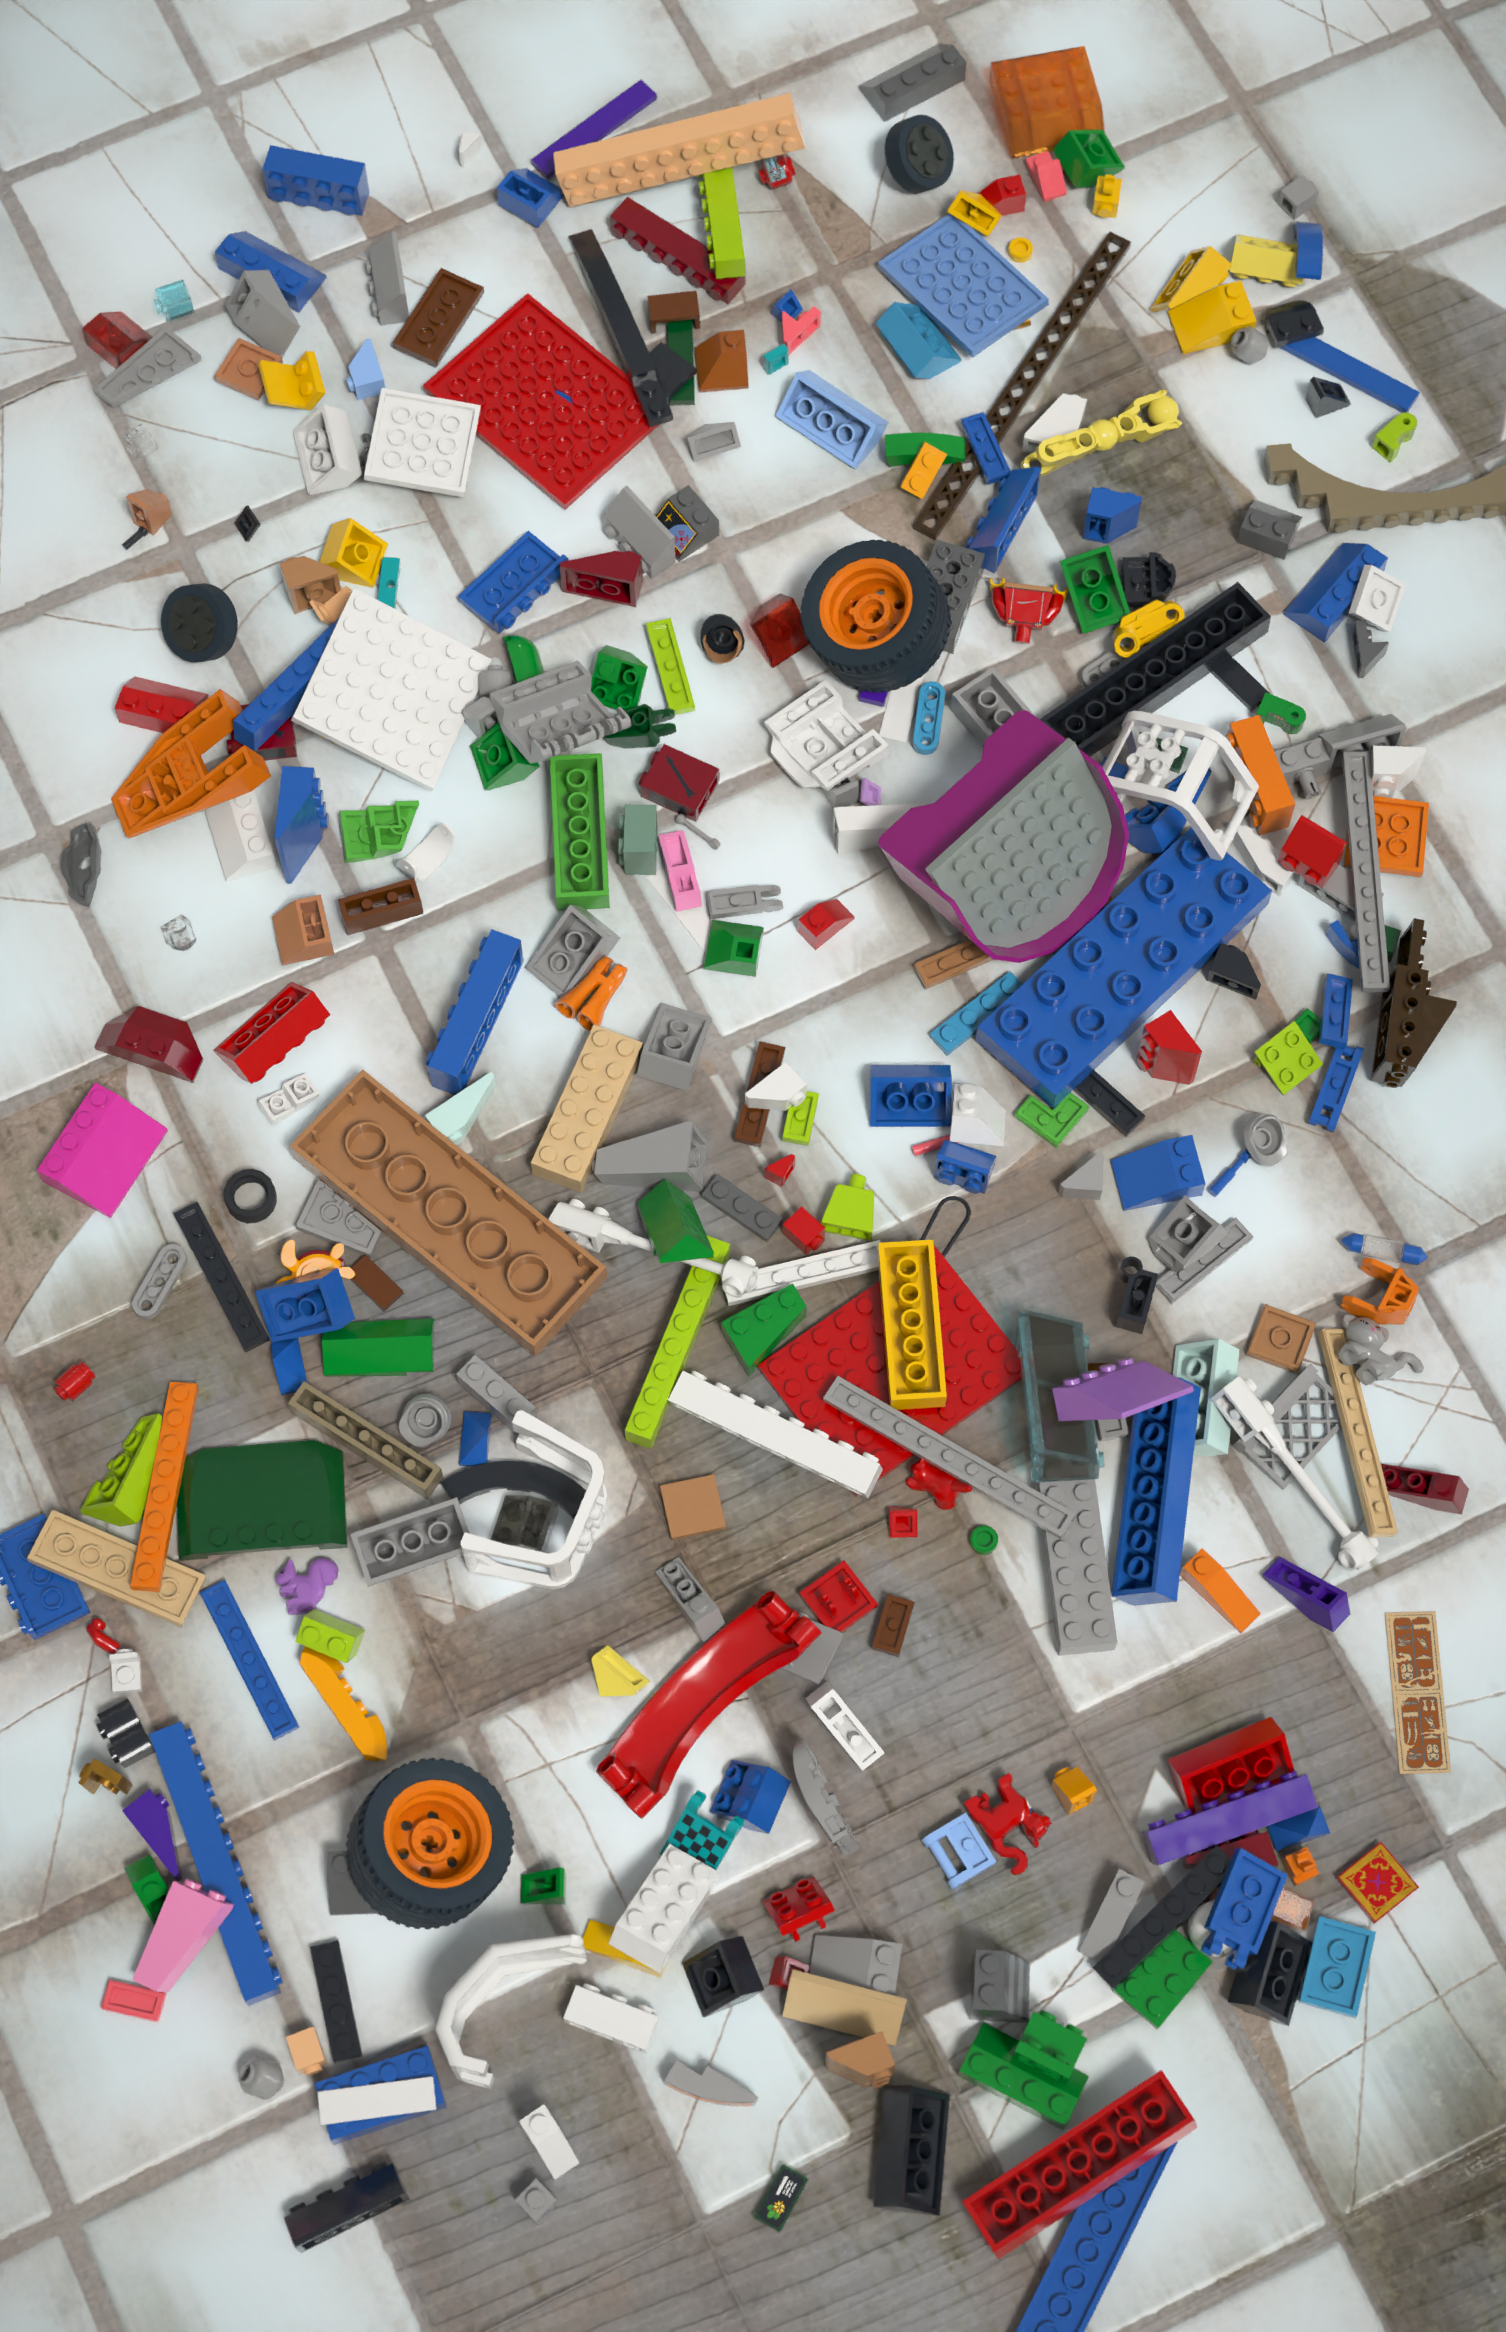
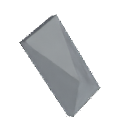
(713, 439)

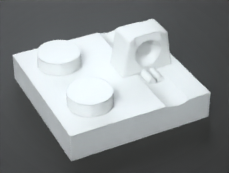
(1377, 598)

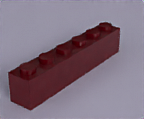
(672, 248)

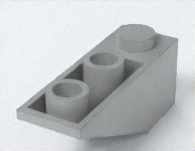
(691, 1599)

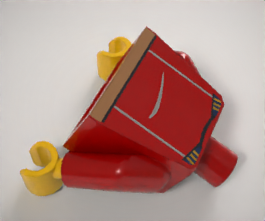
(1026, 606)

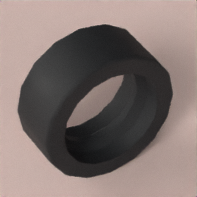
(250, 1176)

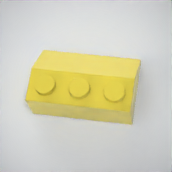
(1265, 259)

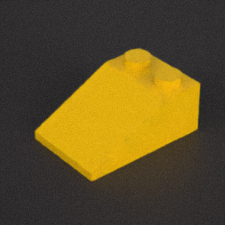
(1197, 273)
(1212, 317)

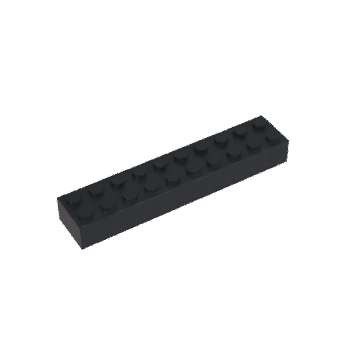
(1161, 669)

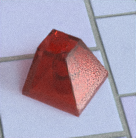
(779, 629)

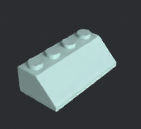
(1211, 1367)

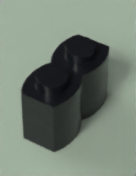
(125, 1734)

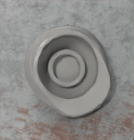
(1265, 1139)
(424, 1420)

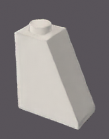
(1060, 419)
(549, 2142)

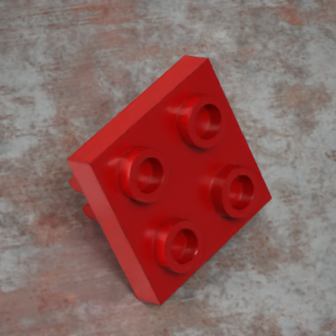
(838, 1598)
(798, 1907)

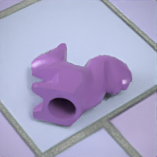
(307, 1589)

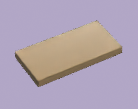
(843, 2006)

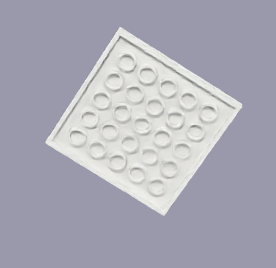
(391, 690)

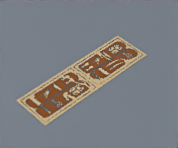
(1417, 1692)

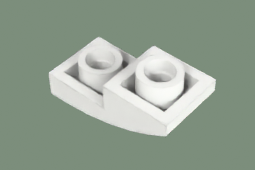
(289, 1100)

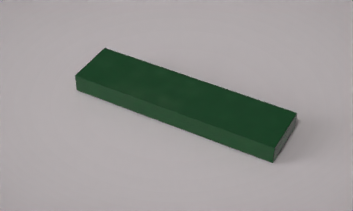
(681, 342)

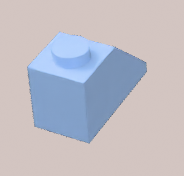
(365, 373)

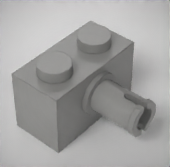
(1303, 764)

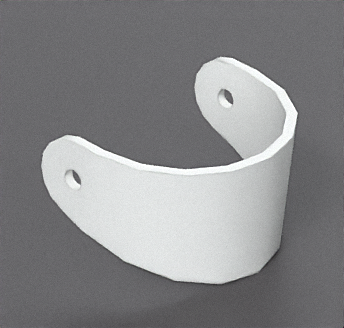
(428, 854)

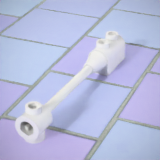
(596, 1228)
(1254, 1418)

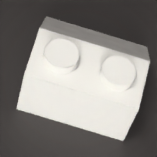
(1394, 768)
(976, 1117)

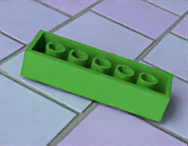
(579, 831)

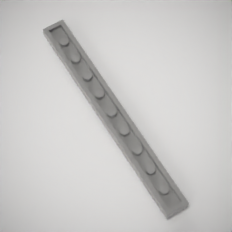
(1365, 872)
(950, 1457)

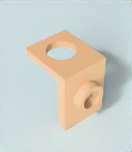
(332, 609)

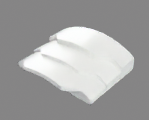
(821, 741)

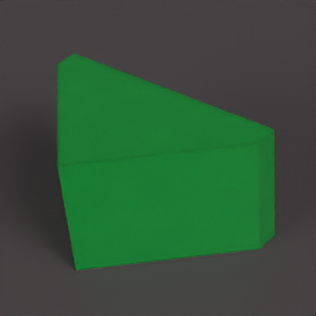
(544, 1887)

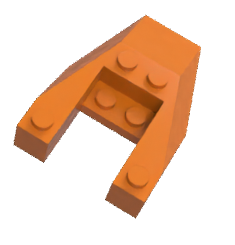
(172, 775)

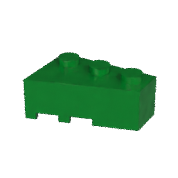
(763, 1326)

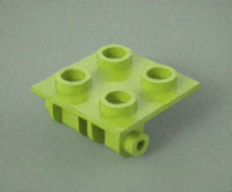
(1287, 1058)

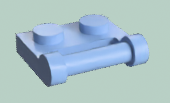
(967, 1846)

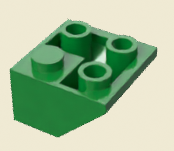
(618, 678)
(733, 948)

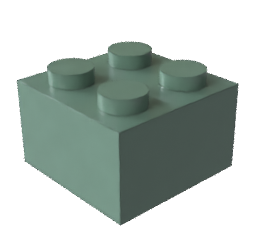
(638, 839)

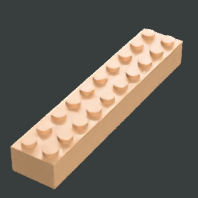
(679, 150)

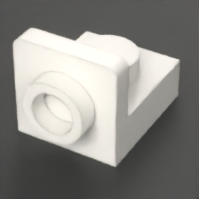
(126, 1671)

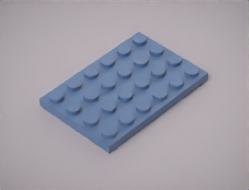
(963, 284)

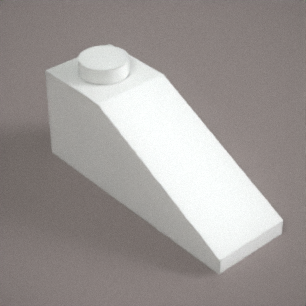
(844, 1725)

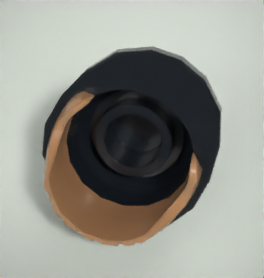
(721, 638)

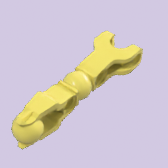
(1105, 433)

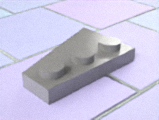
(336, 1222)

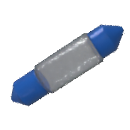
(1384, 1248)

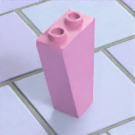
(180, 1933)

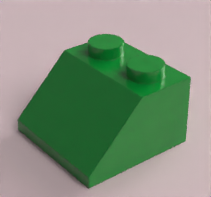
(1087, 156)

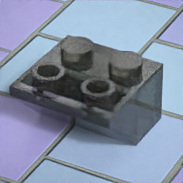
(525, 1522)

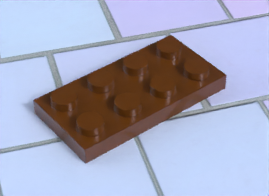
(438, 317)

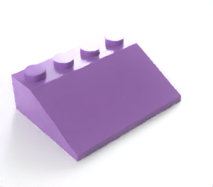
(1116, 1391)

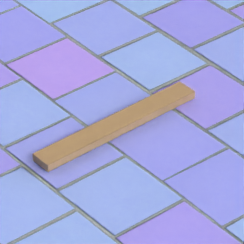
(1358, 1437)

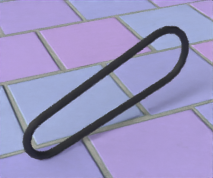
(960, 1228)

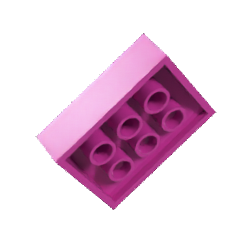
(101, 1151)

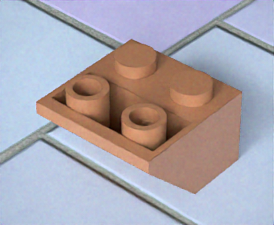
(303, 931)

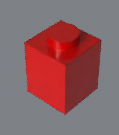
(804, 1231)

